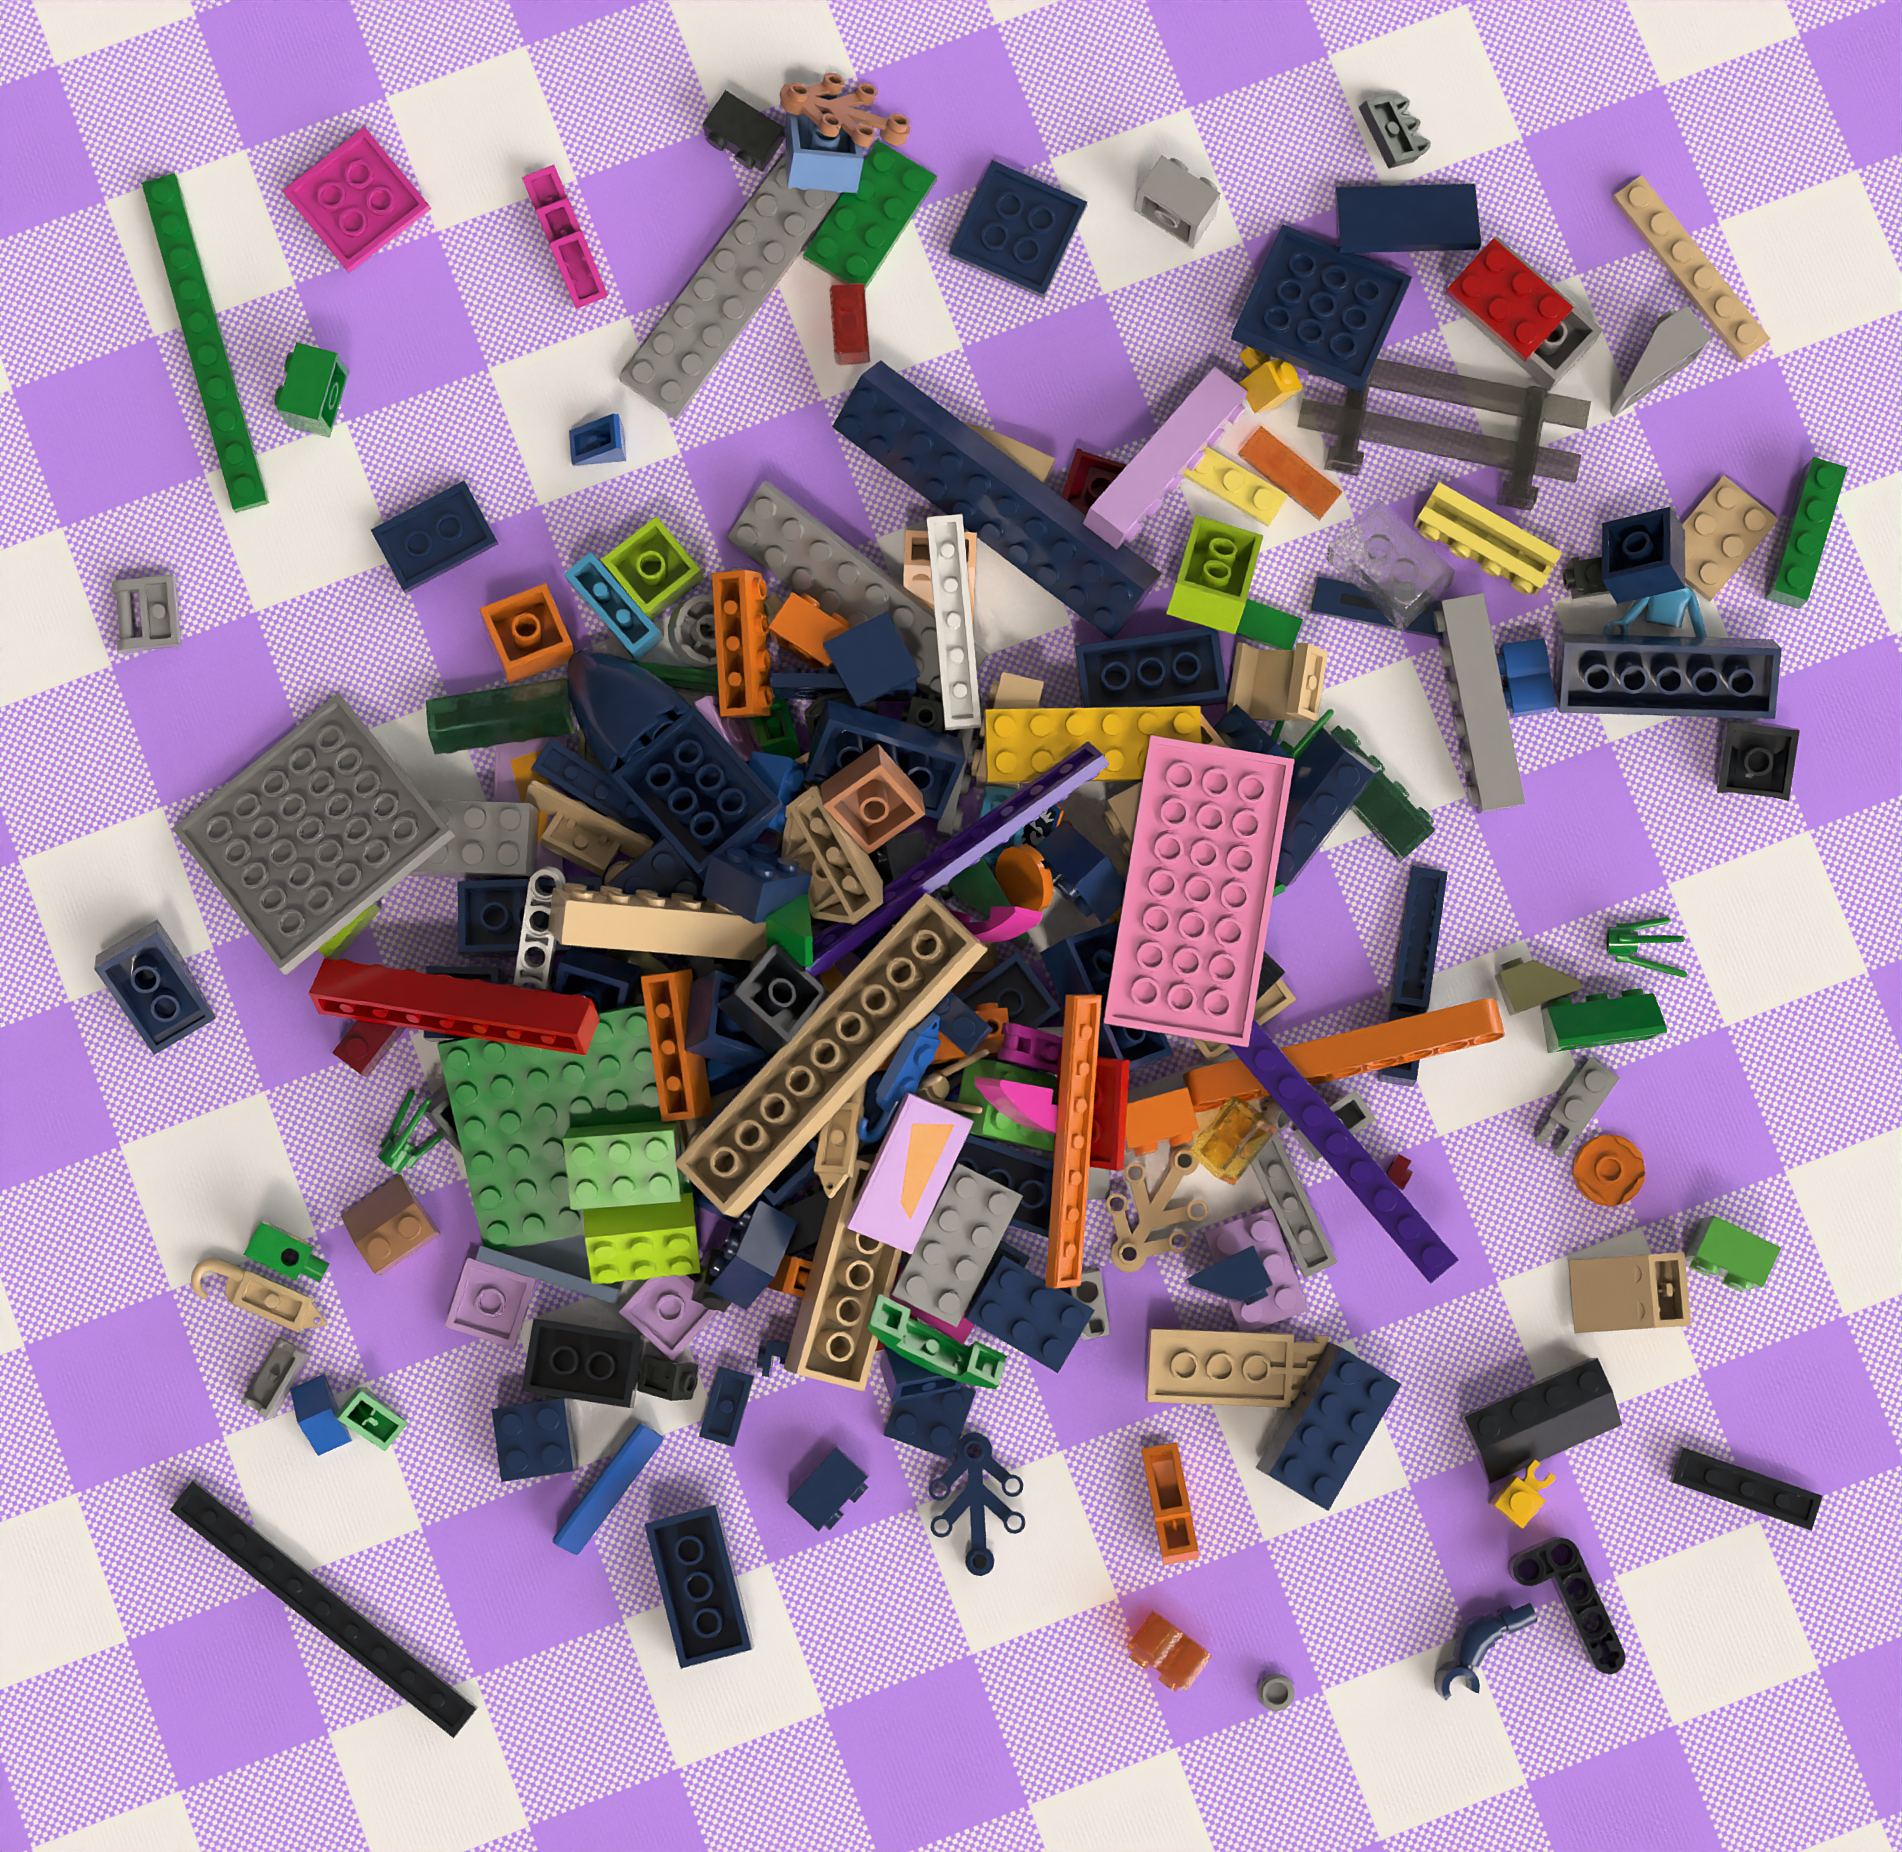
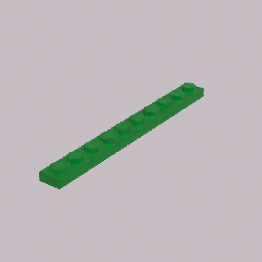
(205, 343)

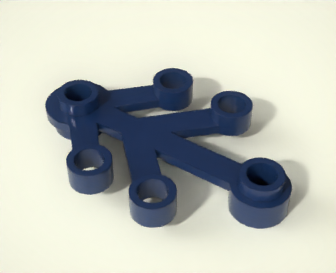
(976, 1496)

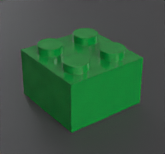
(311, 389)

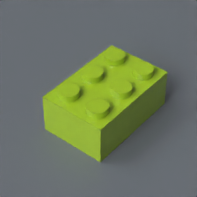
(1215, 574)
(641, 1241)

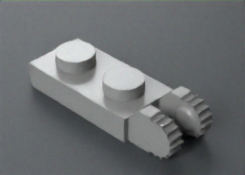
(1578, 1103)

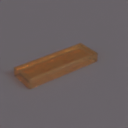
(1290, 473)

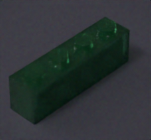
(499, 716)
(1386, 808)

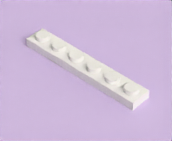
(953, 622)

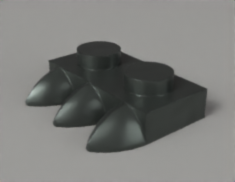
(1393, 131)

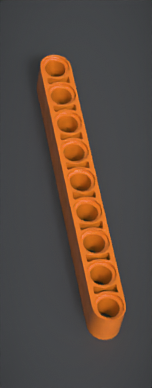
(1356, 1052)

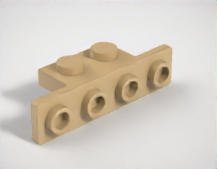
(583, 833)

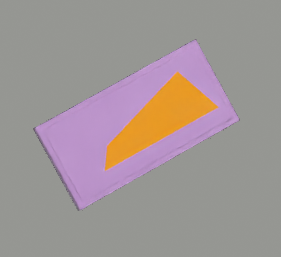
(511, 785)
(909, 1173)

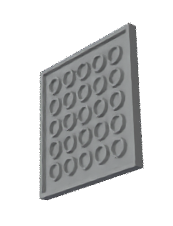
(312, 833)

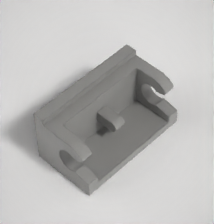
(275, 1378)

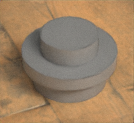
(1276, 1692)

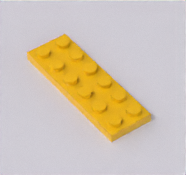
(1031, 741)

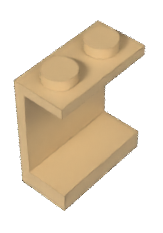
(1278, 682)

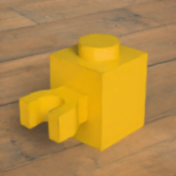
(1269, 382)
(1519, 1498)

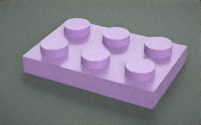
(1285, 1295)

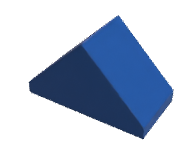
(598, 442)
(315, 1415)

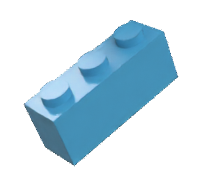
(613, 606)

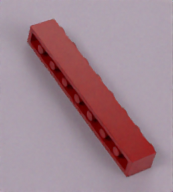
(455, 1006)

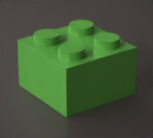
(1731, 1253)

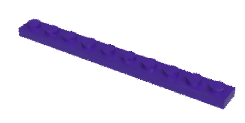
(960, 852)
(1345, 1155)

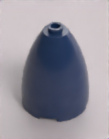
(619, 704)

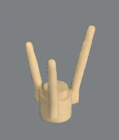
(936, 1087)

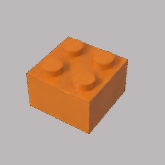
(804, 628)
(527, 633)
(1158, 1121)

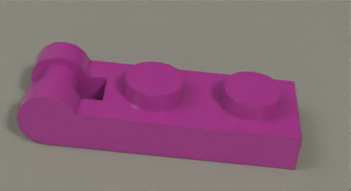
(1035, 1047)

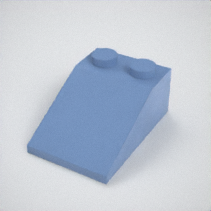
(821, 160)

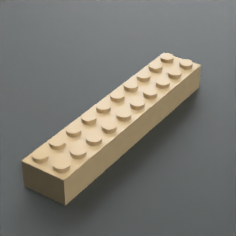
(830, 1056)

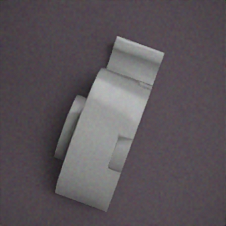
(685, 630)

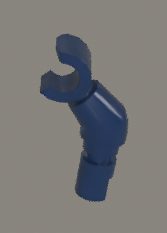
(1475, 1640)

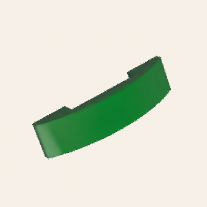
(933, 1350)

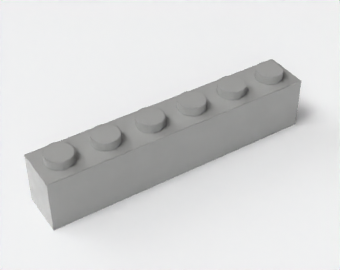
(1479, 703)

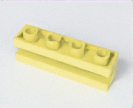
(1487, 539)

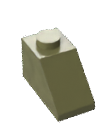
(1532, 984)

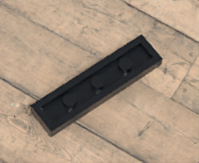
(1746, 1488)

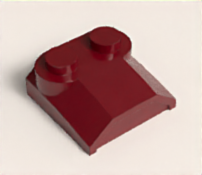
(1089, 479)

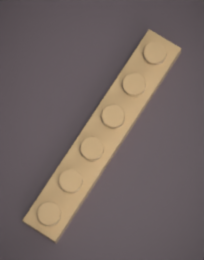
(1691, 269)

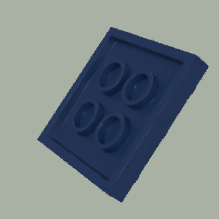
(1018, 229)

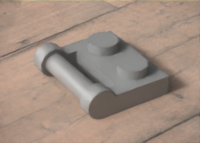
(157, 611)

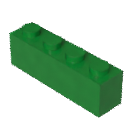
(1806, 533)

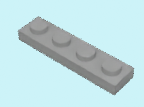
(952, 815)
(1292, 1208)

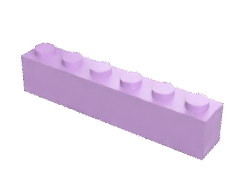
(1165, 458)

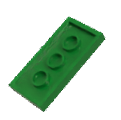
(870, 222)

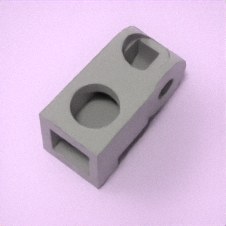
(1092, 1295)

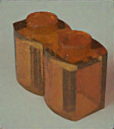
(1168, 1651)

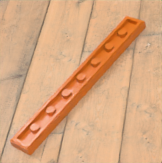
(1073, 1140)

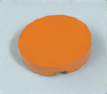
(1024, 877)
(1608, 1170)

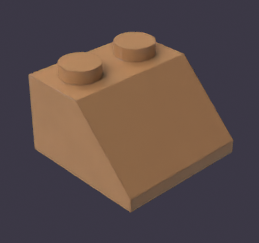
(389, 1225)

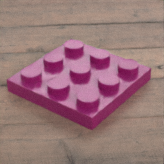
(356, 199)

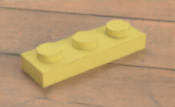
(1237, 487)

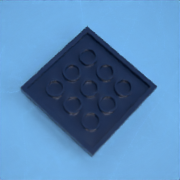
(1321, 308)

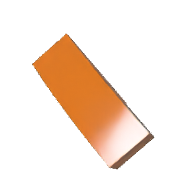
(1170, 1503)

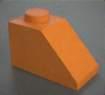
(791, 1276)

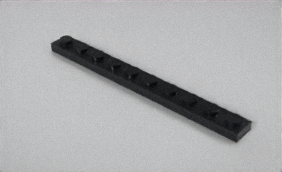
(324, 1609)

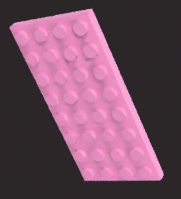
(1198, 891)

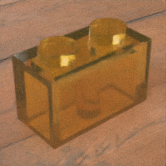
(1232, 1140)

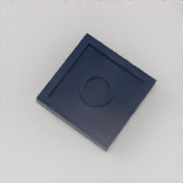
(871, 659)

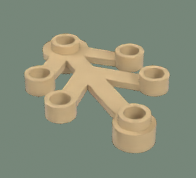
(1152, 1215)

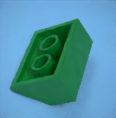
(1602, 1021)

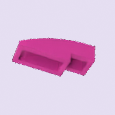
(1021, 1103)

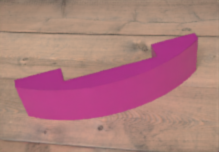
(1003, 923)

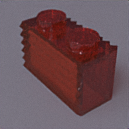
(849, 324)

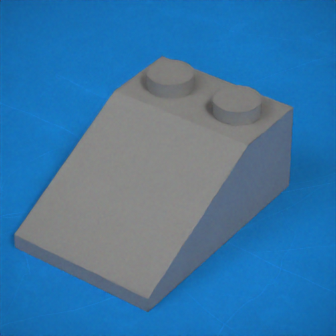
(1674, 344)

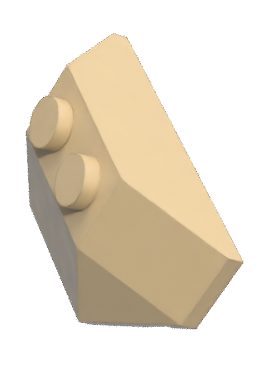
(843, 876)

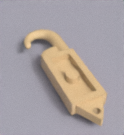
(840, 1143)
(260, 1295)

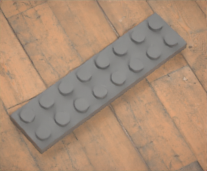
(727, 292)
(837, 576)

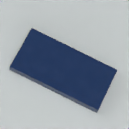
(1407, 218)

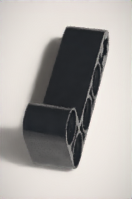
(1577, 1607)

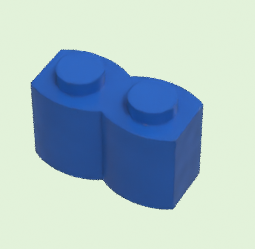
(1526, 678)

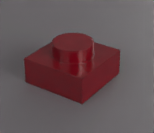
(1399, 1171)

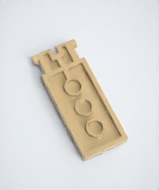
(1228, 1366)

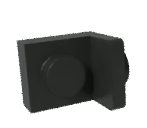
(1584, 577)
(667, 1378)

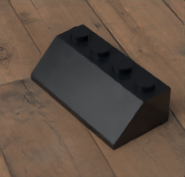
(1542, 1419)

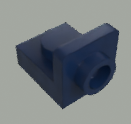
(767, 1354)

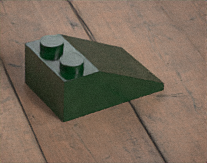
(975, 893)

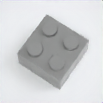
(1178, 200)

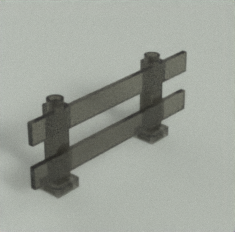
(1521, 456)

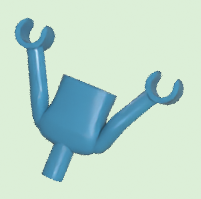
(1664, 610)

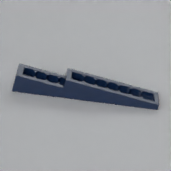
(1415, 959)

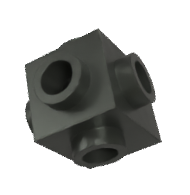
(923, 708)

